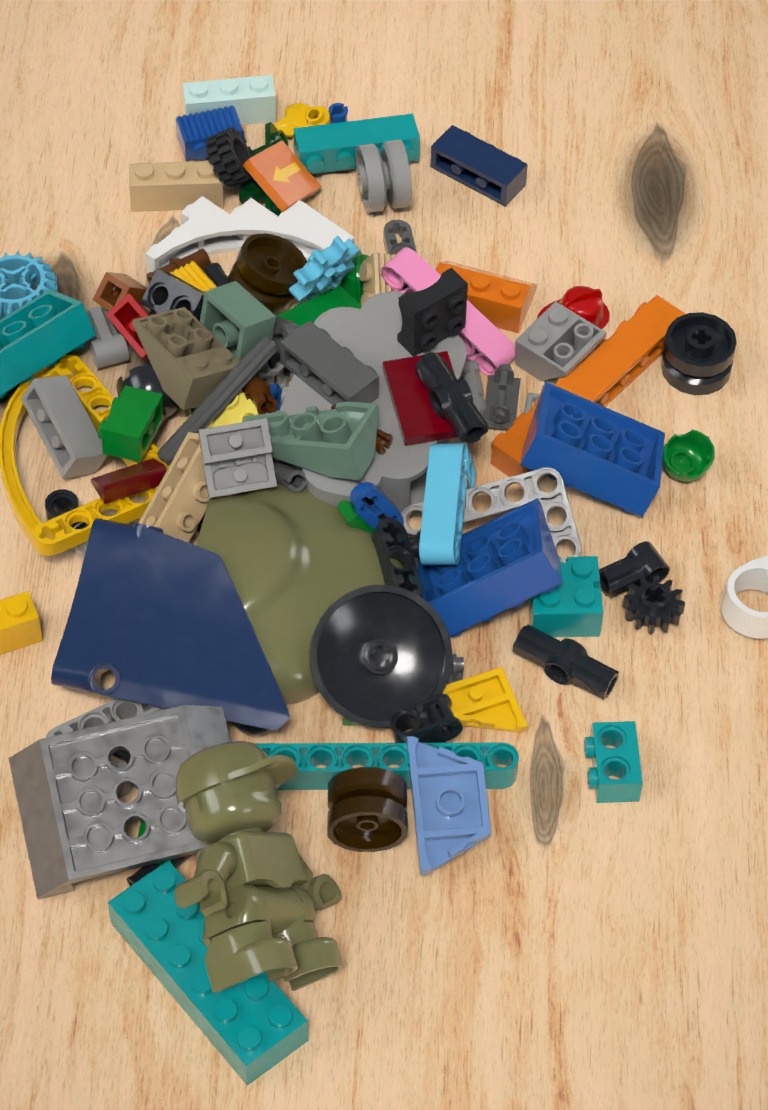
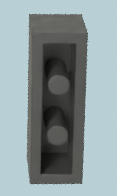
(328, 366)

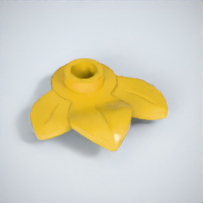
(302, 115)

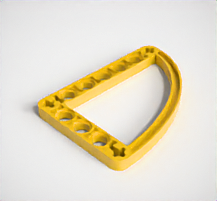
(57, 534)

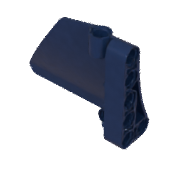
(165, 628)

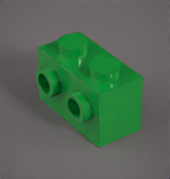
(131, 423)

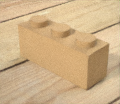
(172, 185)

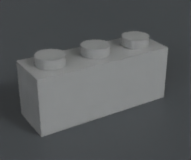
(64, 426)

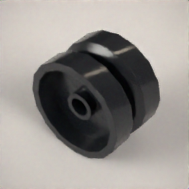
(698, 353)

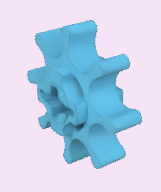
(324, 269)

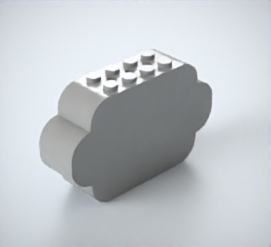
(373, 339)

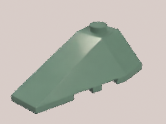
(326, 441)

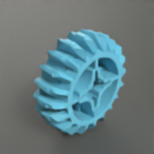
(18, 278)

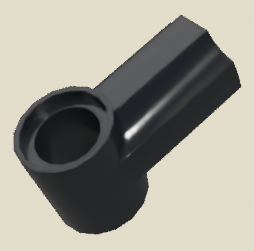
(640, 561)

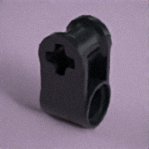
(426, 721)

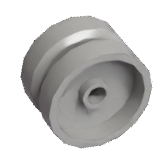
(383, 176)

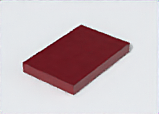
(412, 402)

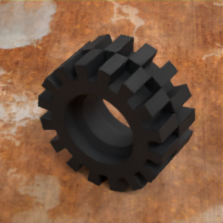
(228, 155)

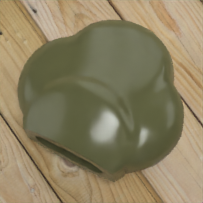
(288, 566)

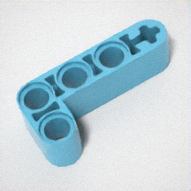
(447, 478)

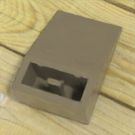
(184, 355)

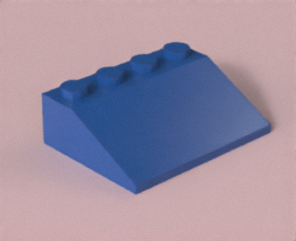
(595, 449)
(496, 569)

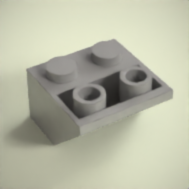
(556, 343)

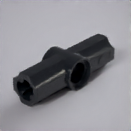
(451, 397)
(565, 661)

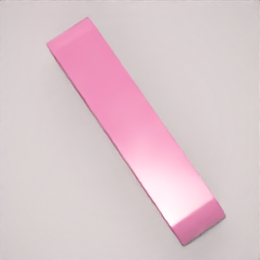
(482, 339)

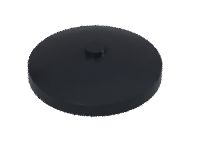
(379, 654)

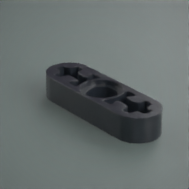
(399, 549)

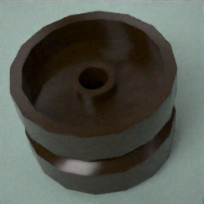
(267, 269)
(367, 809)

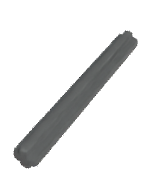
(219, 397)

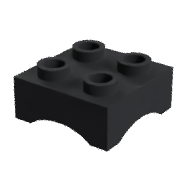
(433, 313)

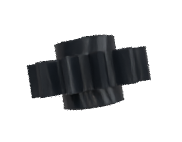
(653, 604)

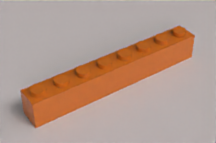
(599, 376)

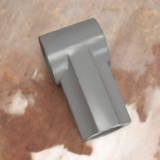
(107, 346)

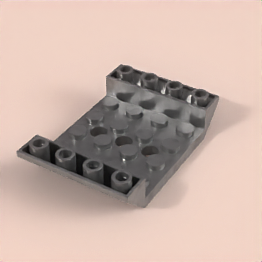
(72, 789)

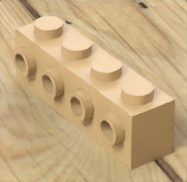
(181, 493)

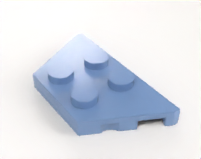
(447, 804)

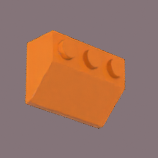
(496, 296)

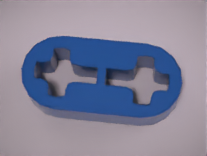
(381, 504)

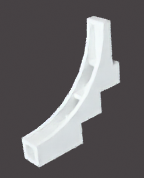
(218, 232)

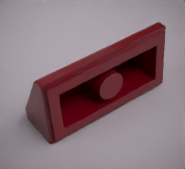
(129, 480)

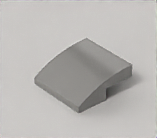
(237, 457)

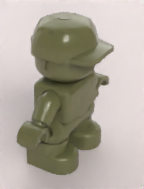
(249, 880)

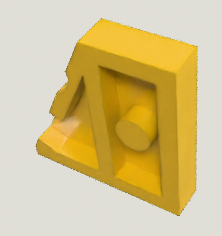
(486, 702)

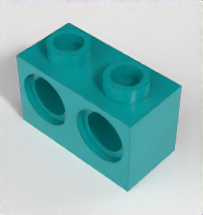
(618, 762)

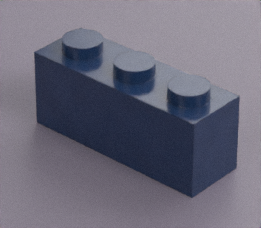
(478, 165)

